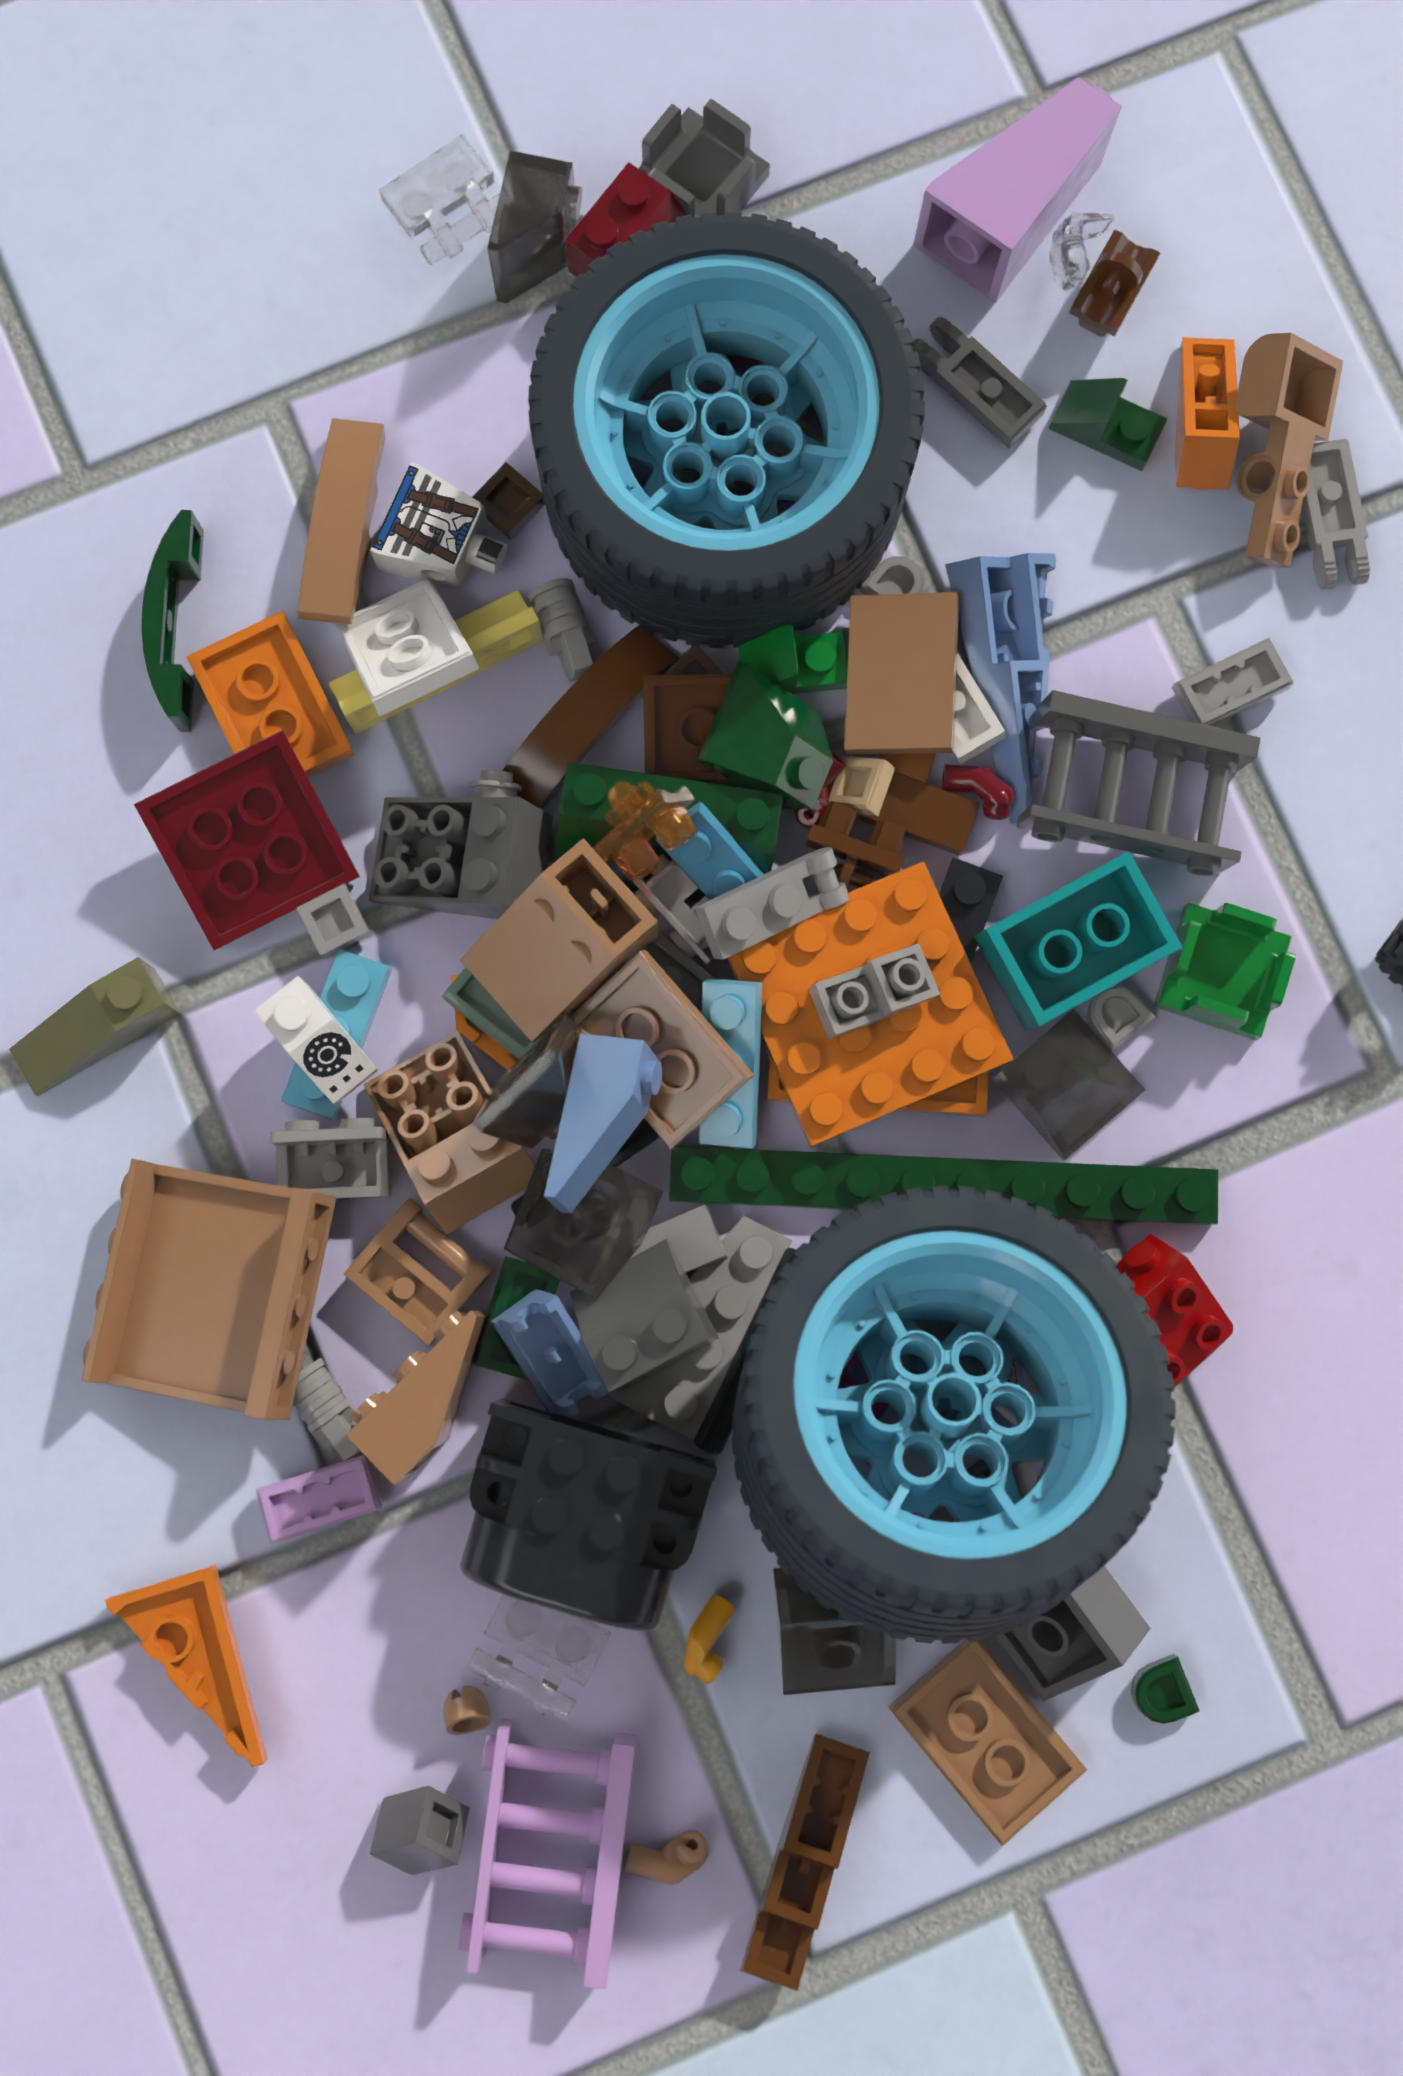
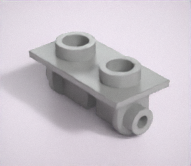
(666, 895)

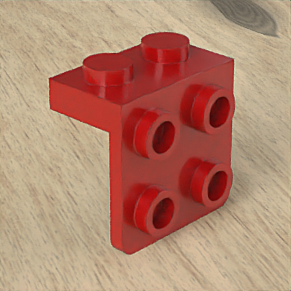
(1179, 1302)

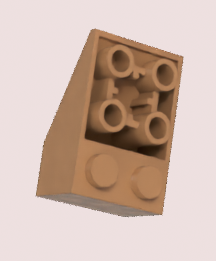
(560, 940)
(430, 1117)
(418, 1414)

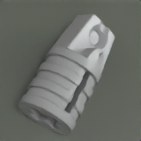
(563, 625)
(325, 1408)

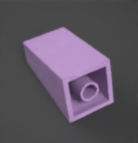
(1012, 191)

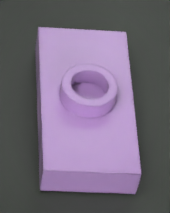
(318, 1499)

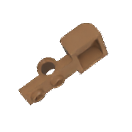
(1293, 394)

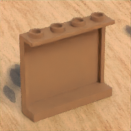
(209, 1289)

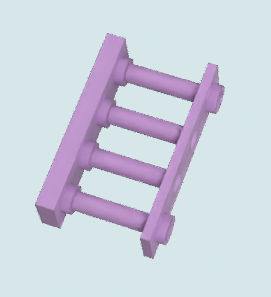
(596, 1886)

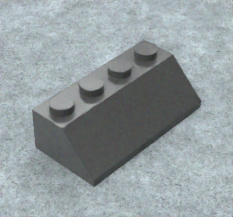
(1078, 1637)

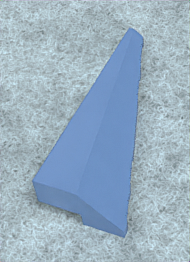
(1002, 631)

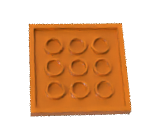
(893, 1061)

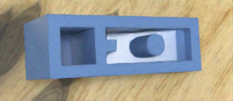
(601, 1110)

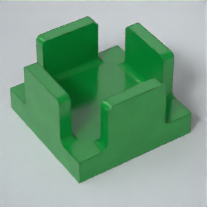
(1228, 969)

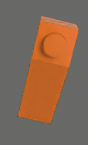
(1206, 414)

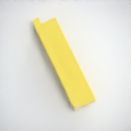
(492, 635)

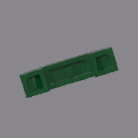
(174, 560)

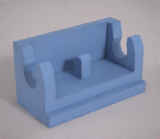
(550, 1352)

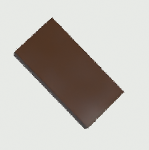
(928, 813)

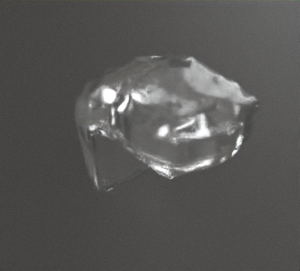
(1068, 249)

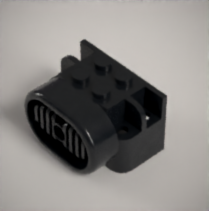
(582, 1516)

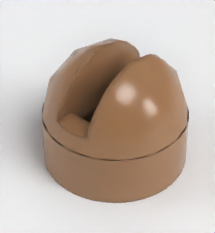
(466, 1712)

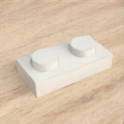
(975, 721)

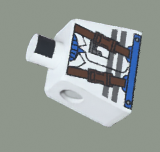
(435, 532)

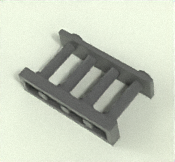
(1171, 743)

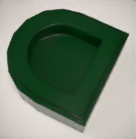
(1163, 1691)

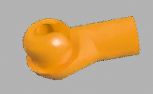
(702, 1637)

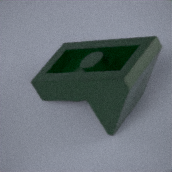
(1106, 422)

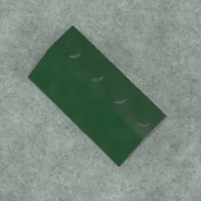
(745, 813)

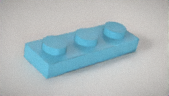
(353, 997)
(735, 1014)

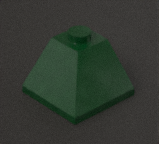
(768, 740)

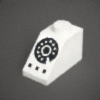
(315, 1040)

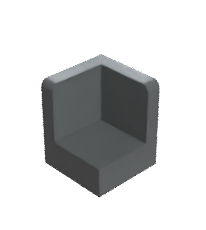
(420, 1830)

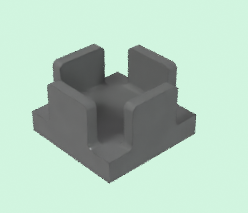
(704, 159)

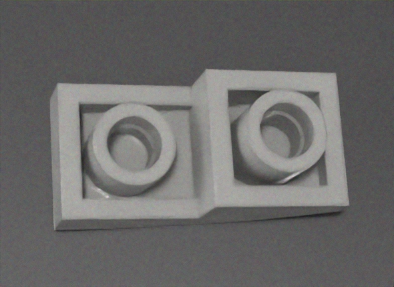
(874, 991)

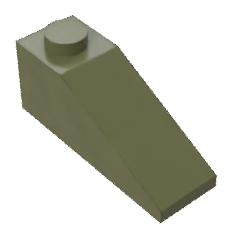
(94, 1025)

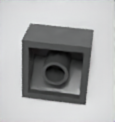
(643, 1319)

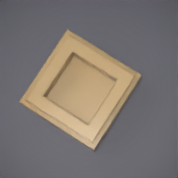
(862, 784)

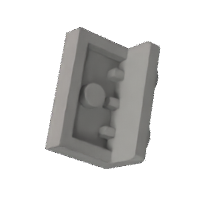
(335, 1162)

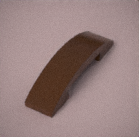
(586, 714)

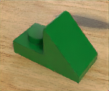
(800, 661)

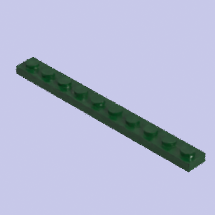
(851, 1179)

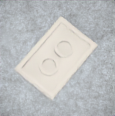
(406, 646)

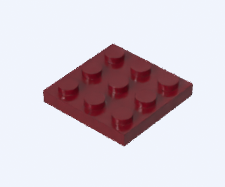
(247, 840)

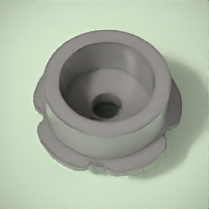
(495, 784)

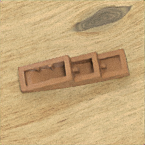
(341, 521)

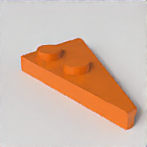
(192, 1635)

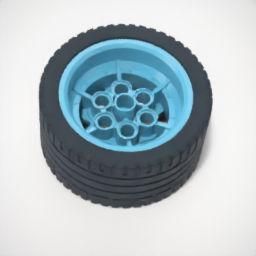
(680, 306)
(1014, 1288)

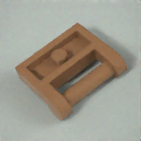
(408, 1287)

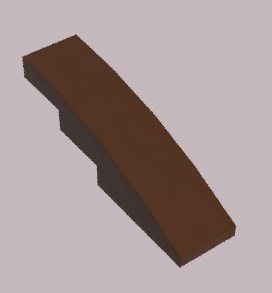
(805, 1862)

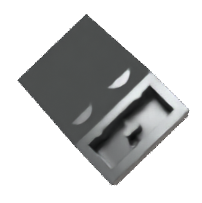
(458, 853)

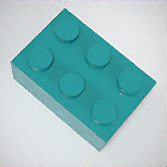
(1077, 941)

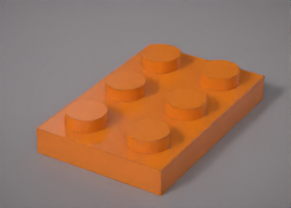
(266, 685)

